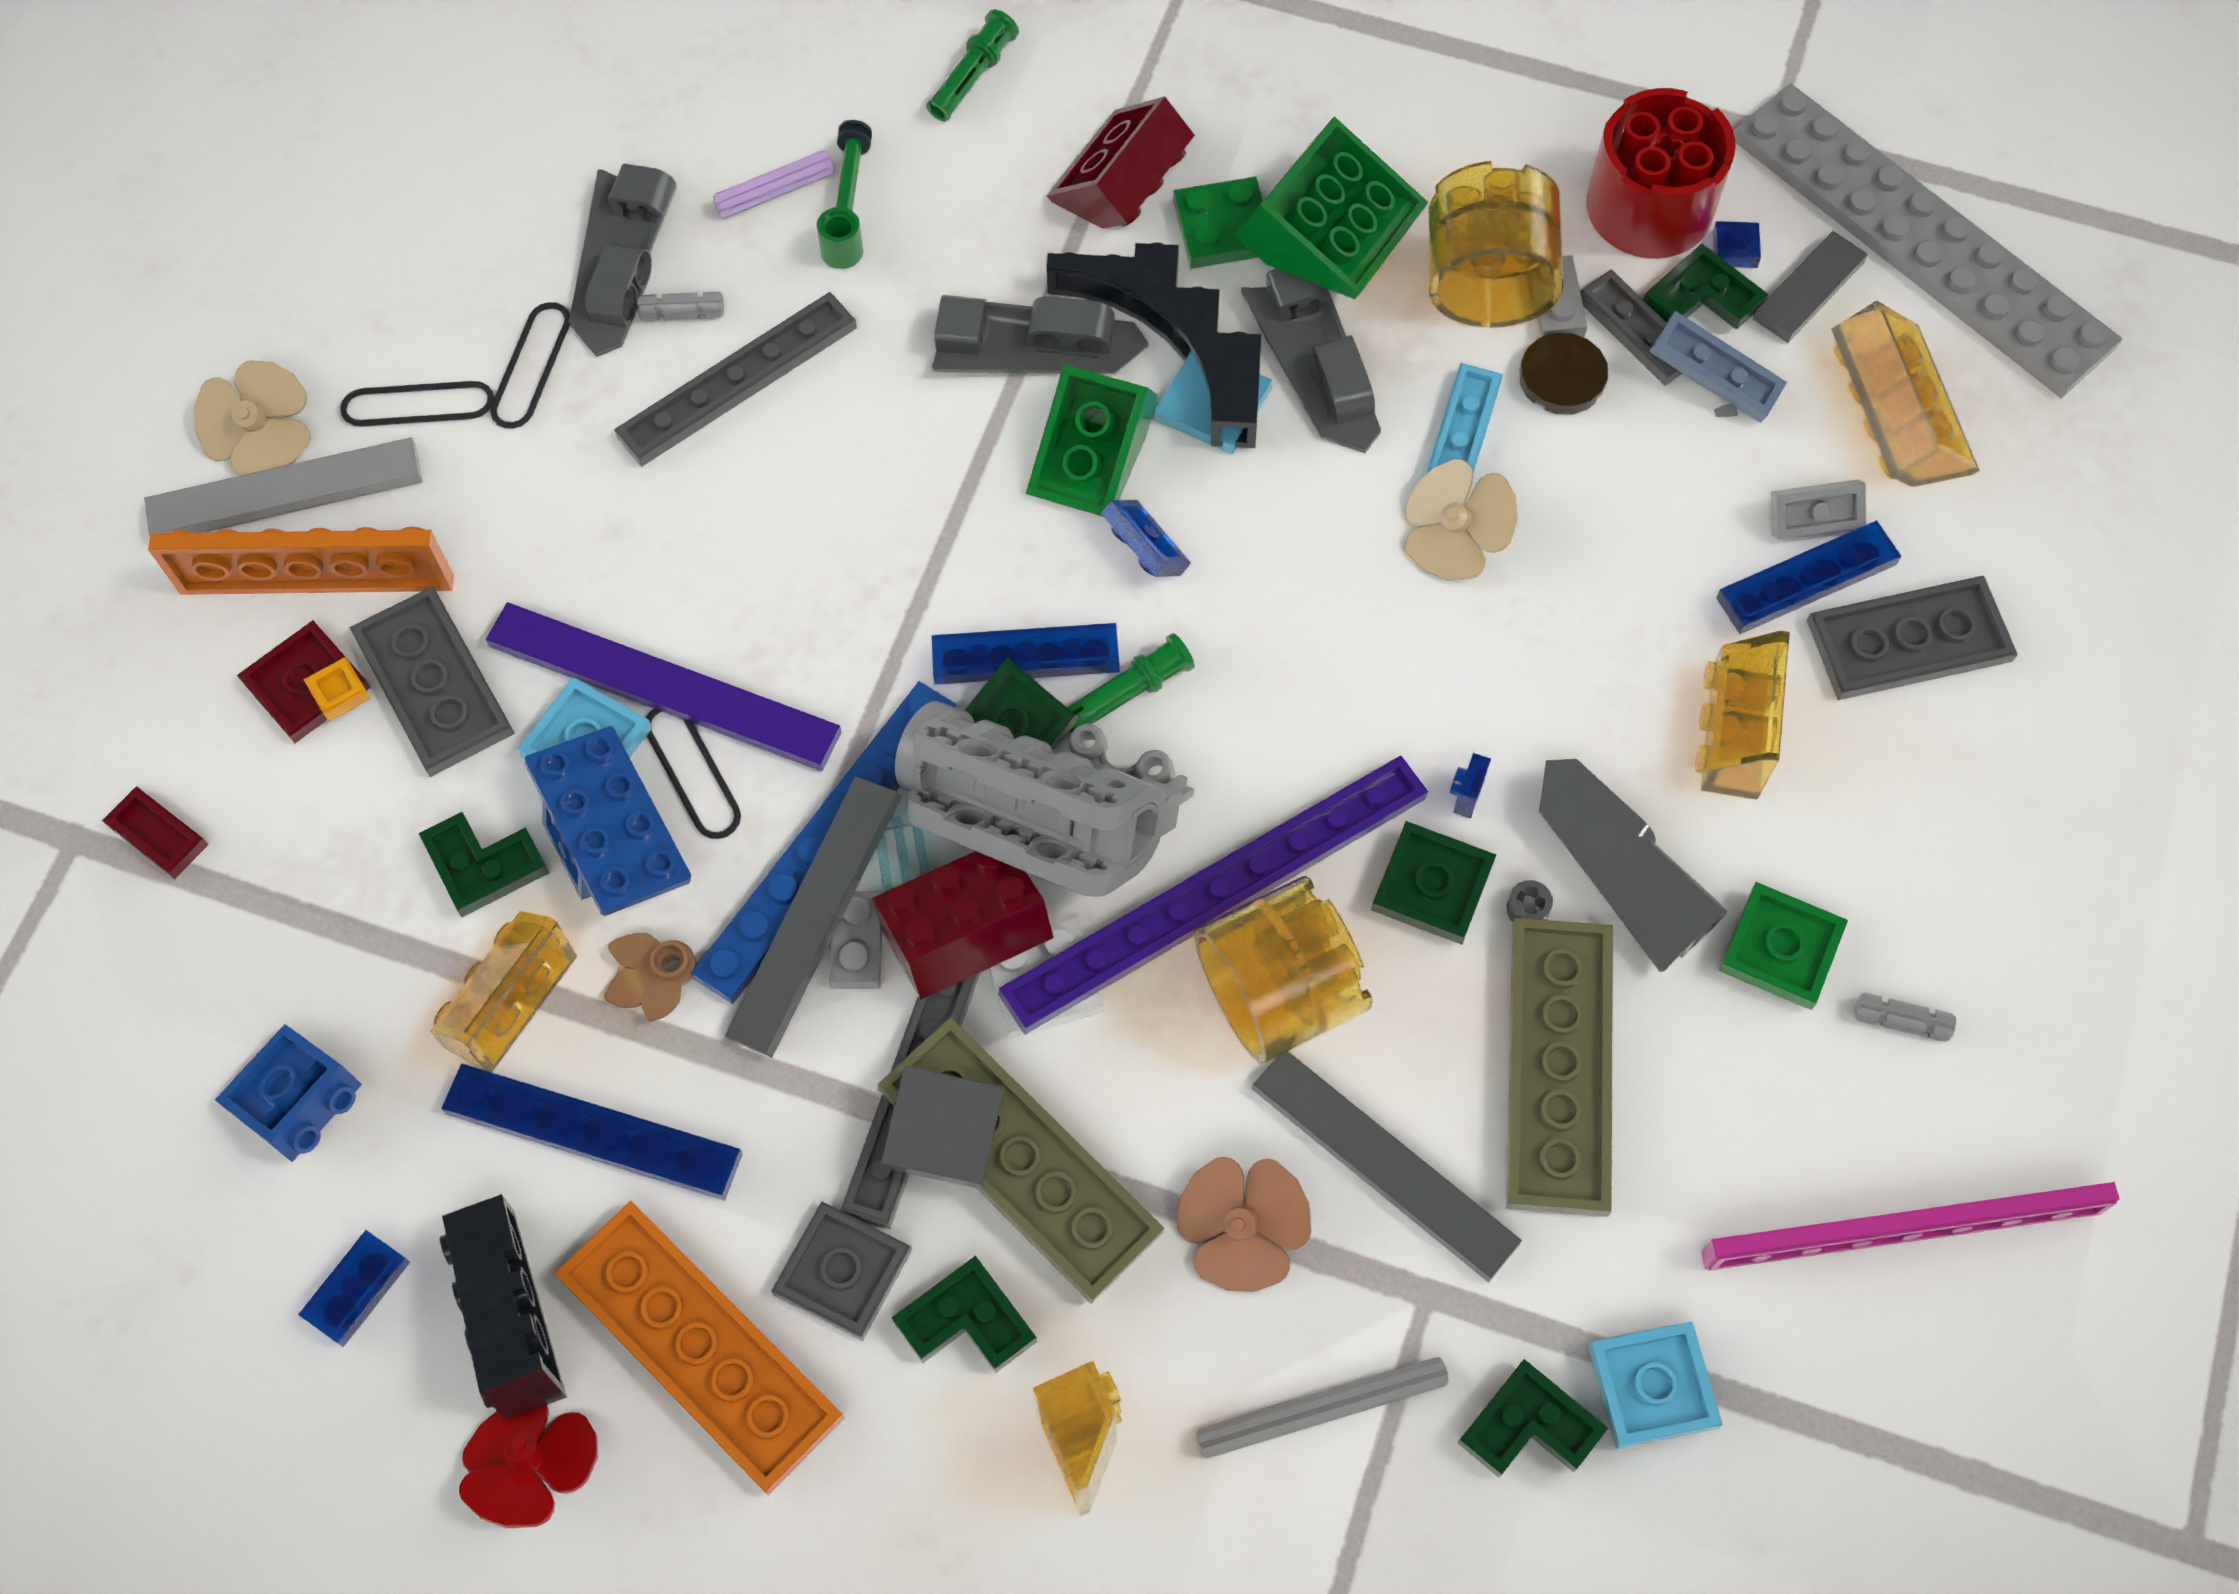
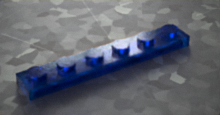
(592, 1131)

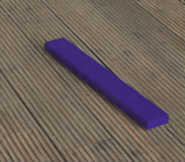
(664, 686)

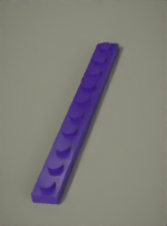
(1210, 893)

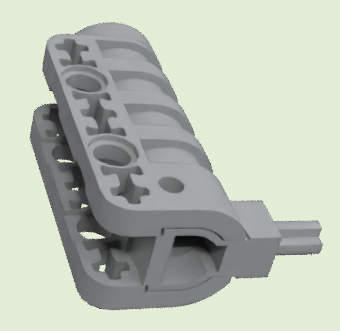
(1029, 804)

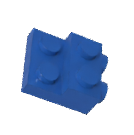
(290, 1093)

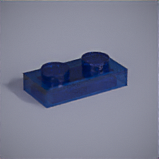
(1138, 530)
(354, 1288)

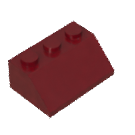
(1123, 164)

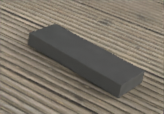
(1810, 286)
(1628, 321)

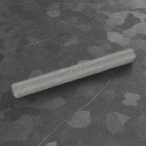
(1321, 1407)

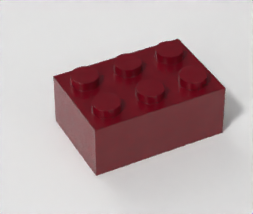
(961, 920)

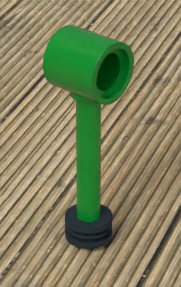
(840, 227)

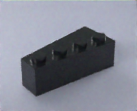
(500, 1309)

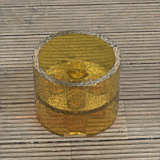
(1495, 245)
(1282, 969)

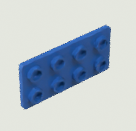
(605, 822)

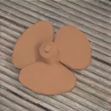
(1250, 1249)

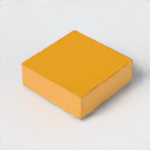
(337, 689)

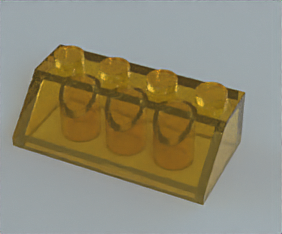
(1902, 397)

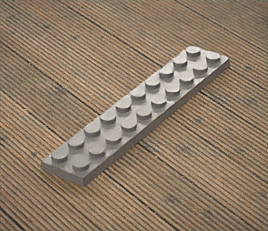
(1927, 240)

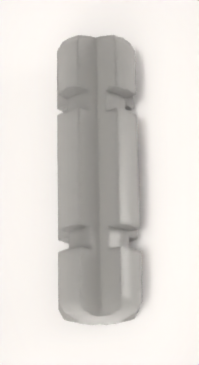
(680, 306)
(1905, 1017)

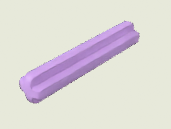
(773, 184)

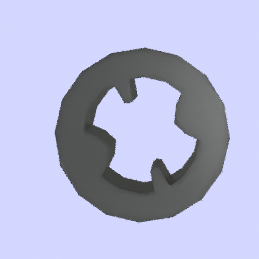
(1534, 889)

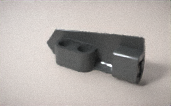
(616, 253)
(1033, 338)
(1317, 357)
(1619, 854)

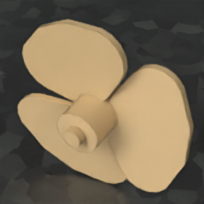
(245, 427)
(1447, 526)

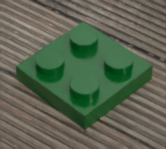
(1212, 216)
(1783, 945)

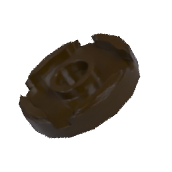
(1563, 373)

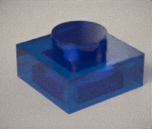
(1737, 243)
(1468, 784)

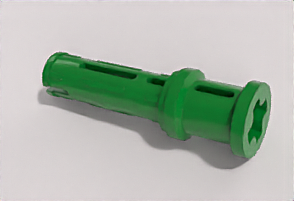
(982, 53)
(1145, 674)

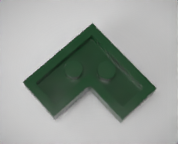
(1708, 281)
(477, 874)
(970, 1304)
(1535, 1409)

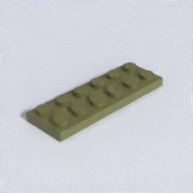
(1560, 1068)
(1042, 1174)

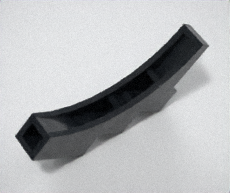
(1182, 316)

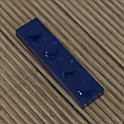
(1808, 577)
(1035, 650)

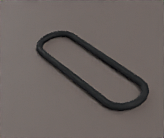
(493, 411)
(415, 419)
(736, 811)

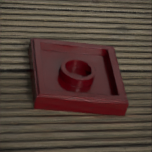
(279, 679)

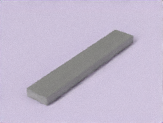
(285, 488)

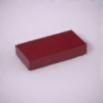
(155, 832)

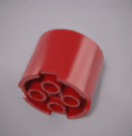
(1659, 173)

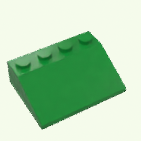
(1333, 214)

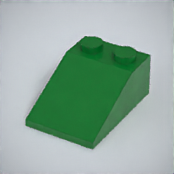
(1090, 440)

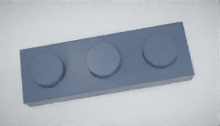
(1718, 366)

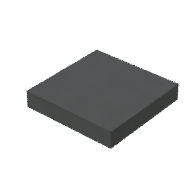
(942, 1127)
(842, 1270)

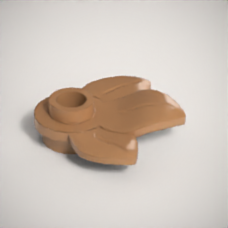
(643, 974)

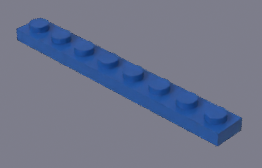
(745, 941)

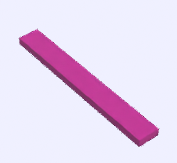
(1909, 1226)

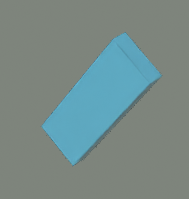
(1466, 416)

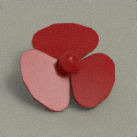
(510, 1465)

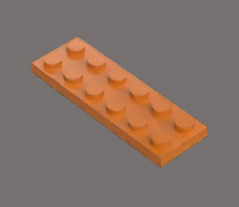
(302, 561)
(699, 1347)

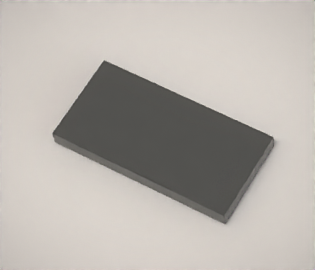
(1911, 637)
(431, 681)

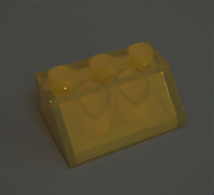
(1743, 715)
(504, 990)
(1080, 1425)

